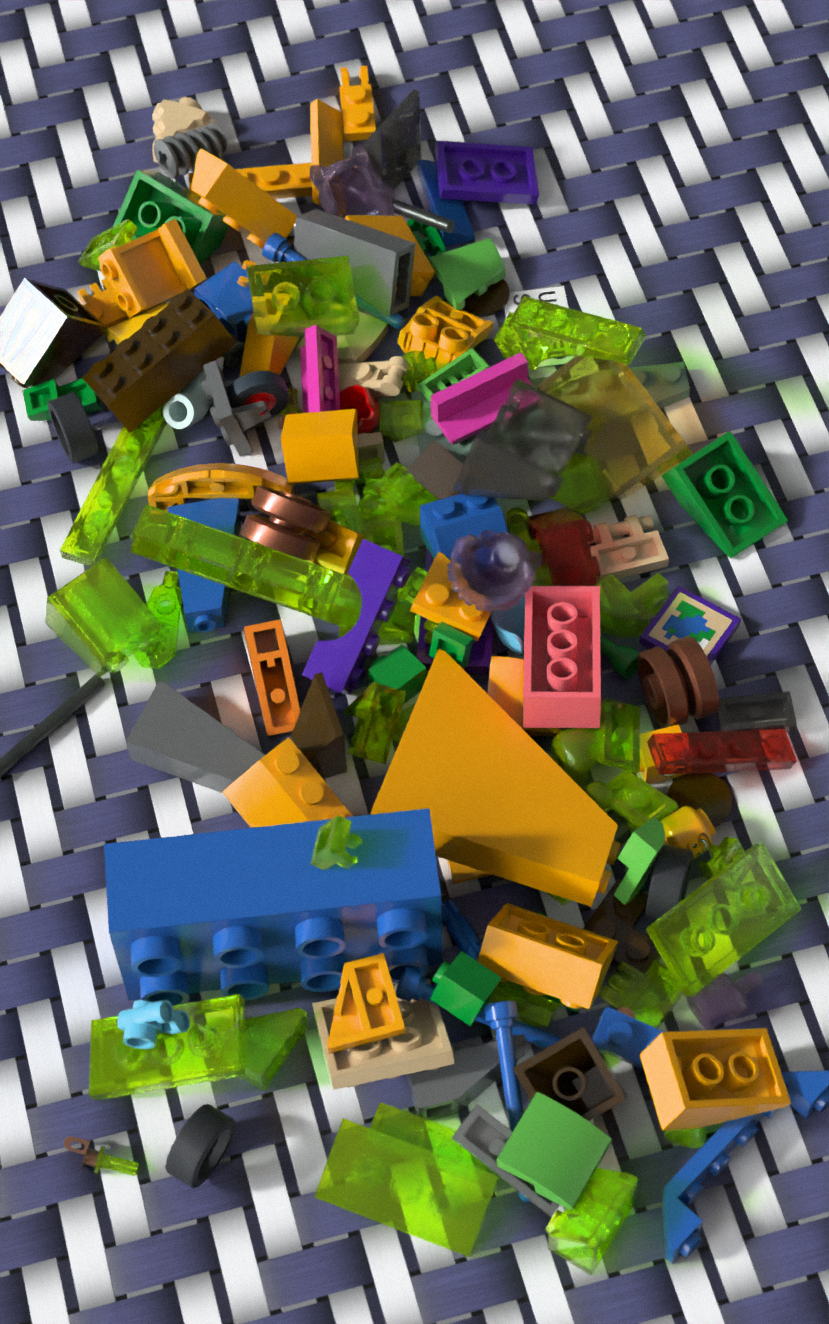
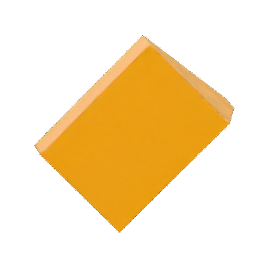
(321, 446)

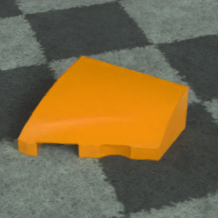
(506, 689)

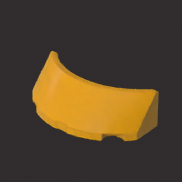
(213, 481)

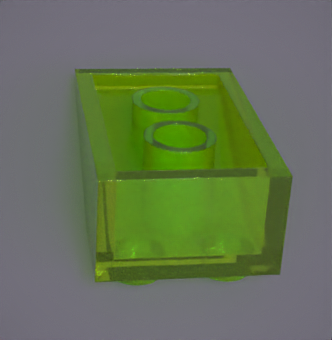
(303, 294)

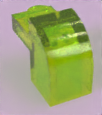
(626, 612)

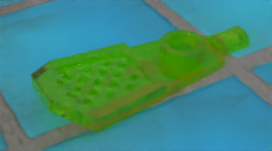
(169, 621)

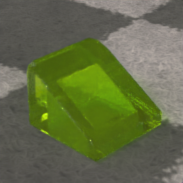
(401, 419)

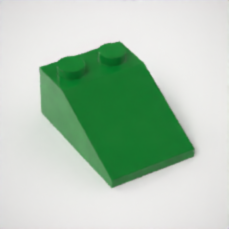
(725, 495)

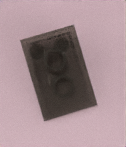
(397, 142)

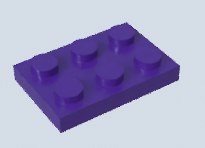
(486, 172)

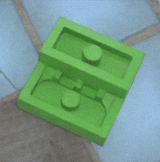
(554, 1151)

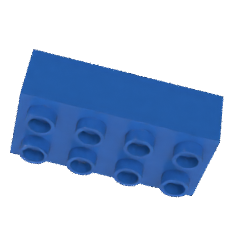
(255, 913)

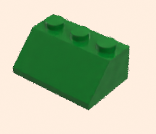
(158, 199)

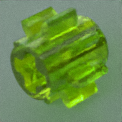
(418, 370)

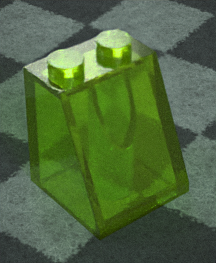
(102, 618)

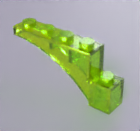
(553, 331)

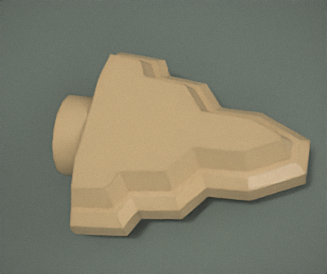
(178, 117)

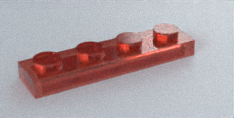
(721, 751)

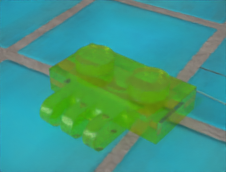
(647, 995)

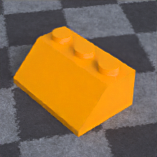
(240, 200)
(283, 790)
(547, 955)

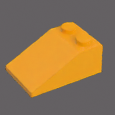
(712, 1076)

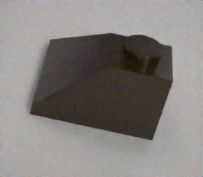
(320, 732)
(573, 1075)

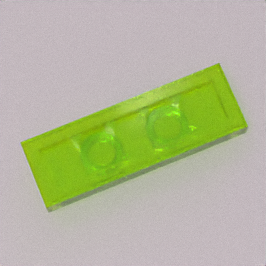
(422, 1133)

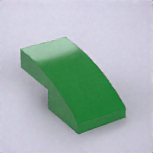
(37, 398)

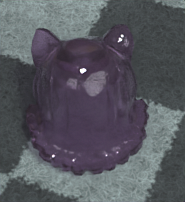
(352, 187)
(492, 570)

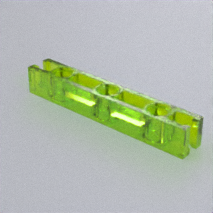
(247, 567)

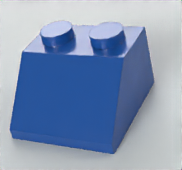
(457, 517)

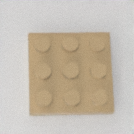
(419, 1049)

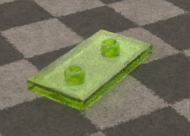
(723, 919)
(205, 1053)
(406, 1187)

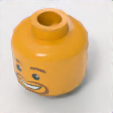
(689, 830)

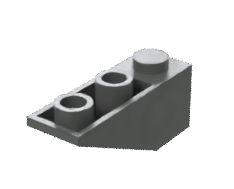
(455, 1086)

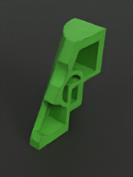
(468, 270)
(639, 858)

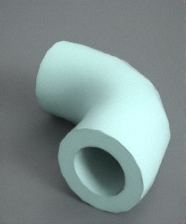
(189, 404)

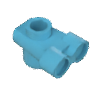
(148, 1019)

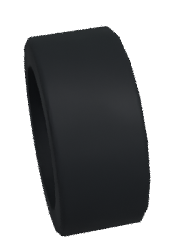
(73, 427)
(669, 880)
(200, 1145)

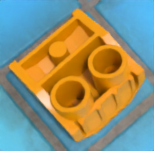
(443, 332)

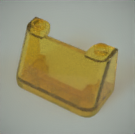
(629, 429)

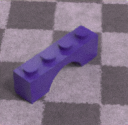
(378, 578)

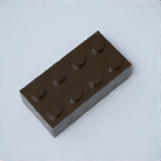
(159, 359)

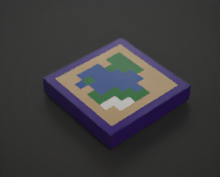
(691, 616)

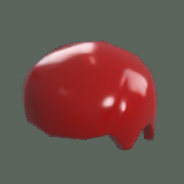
(365, 403)

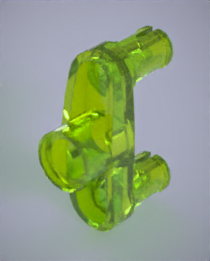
(343, 503)

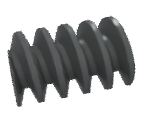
(179, 152)

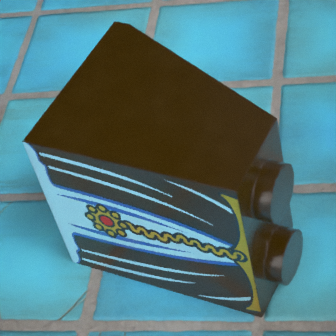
(44, 332)

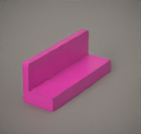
(319, 371)
(475, 401)

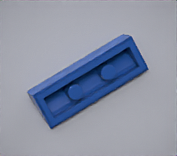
(448, 208)

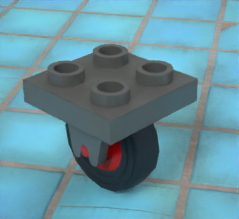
(243, 402)

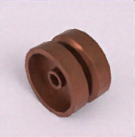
(287, 518)
(678, 682)

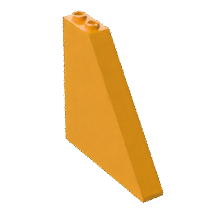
(496, 792)

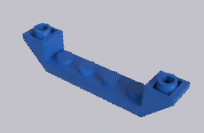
(681, 1226)

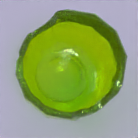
(571, 753)

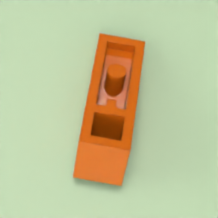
(272, 676)

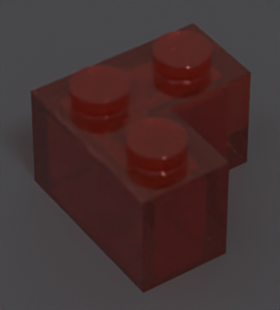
(565, 547)

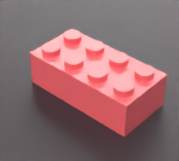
(562, 657)

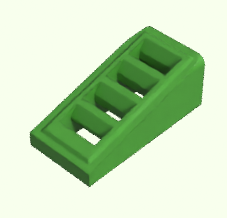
(462, 366)

